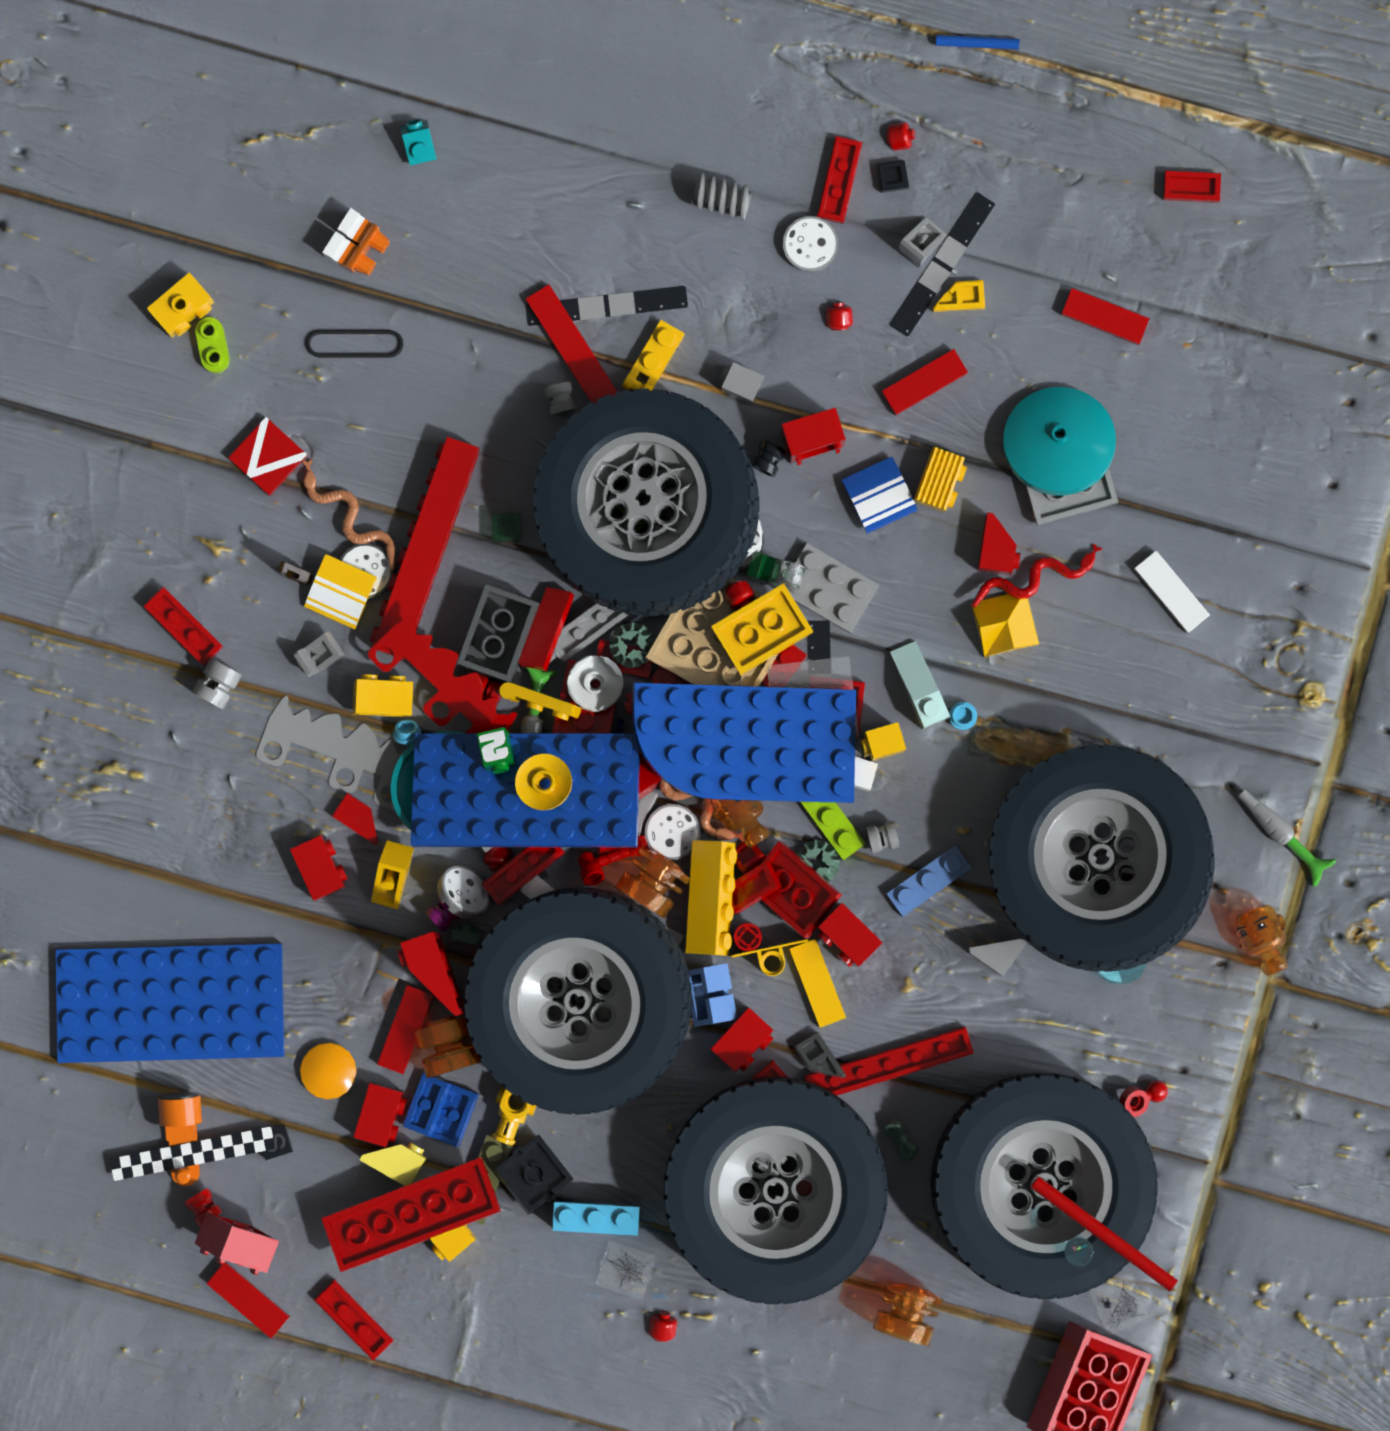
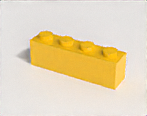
(710, 897)

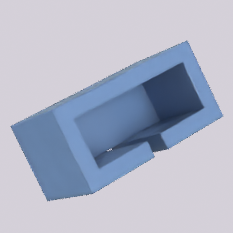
(711, 995)

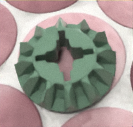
(618, 648)
(829, 854)

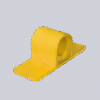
(762, 954)

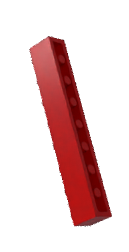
(428, 536)

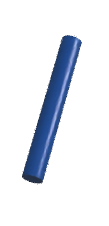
(977, 42)

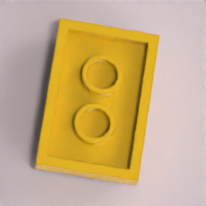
(762, 629)

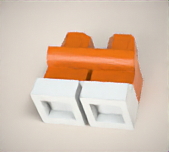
(361, 233)

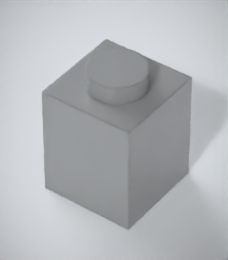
(741, 382)

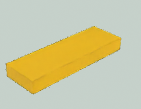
(817, 983)

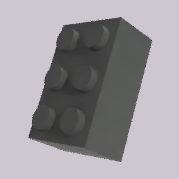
(498, 634)

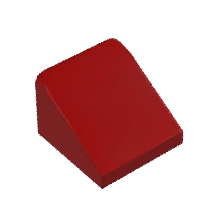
(748, 857)

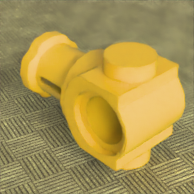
(510, 1114)

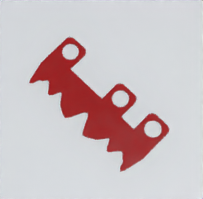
(437, 665)

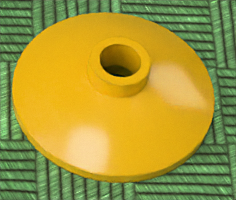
(536, 770)

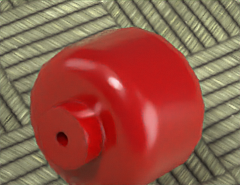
(900, 136)
(839, 316)
(739, 594)
(497, 857)
(662, 1326)

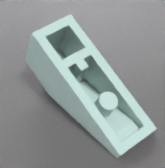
(919, 685)

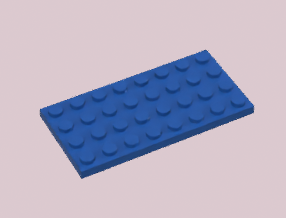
(469, 807)
(170, 1003)

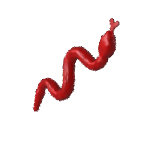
(1034, 576)

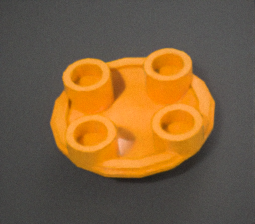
(328, 1071)

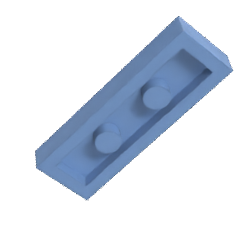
(928, 881)

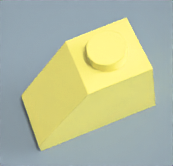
(397, 1162)

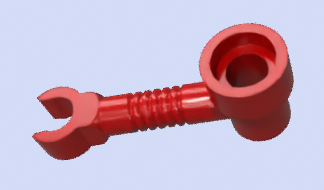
(591, 867)

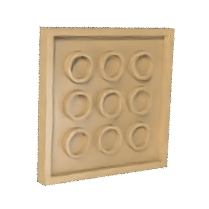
(693, 651)

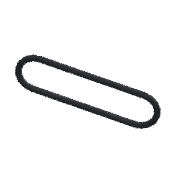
(354, 332)

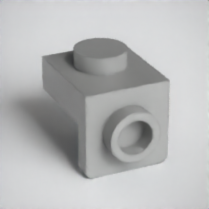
(318, 654)

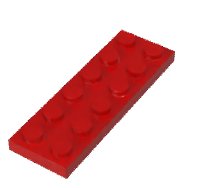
(411, 1214)

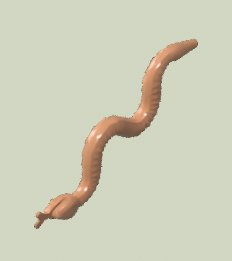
(310, 483)
(720, 833)

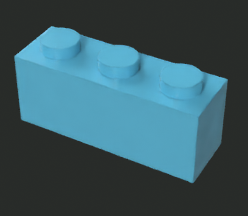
(596, 1217)

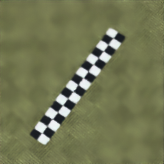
(192, 1153)

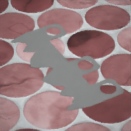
(325, 736)

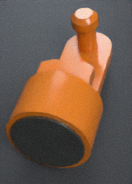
(180, 1115)

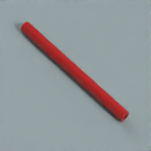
(1104, 1233)

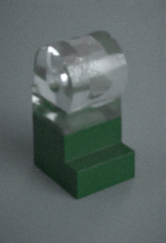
(775, 572)

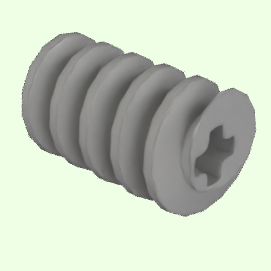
(722, 196)

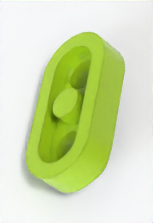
(212, 344)

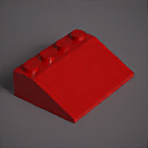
(430, 964)
(1089, 1383)

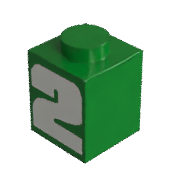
(496, 750)

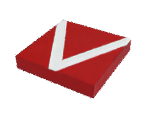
(268, 456)

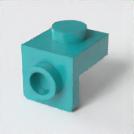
(418, 141)

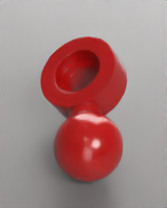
(1155, 1091)

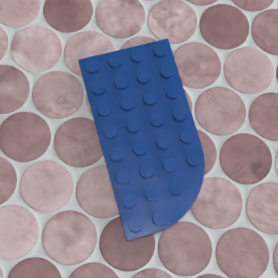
(749, 741)

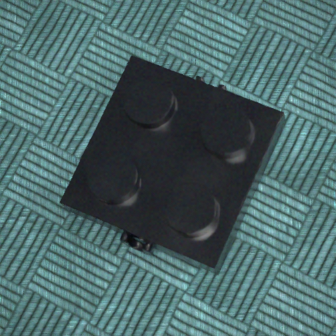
(533, 1174)

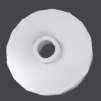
(591, 669)

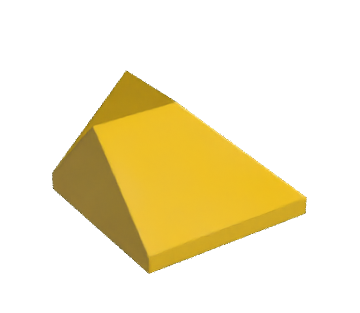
(1004, 625)

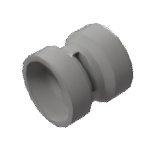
(560, 399)
(888, 834)

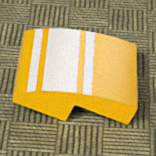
(340, 591)

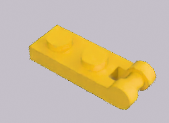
(654, 357)
(538, 701)

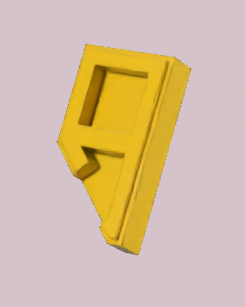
(962, 296)

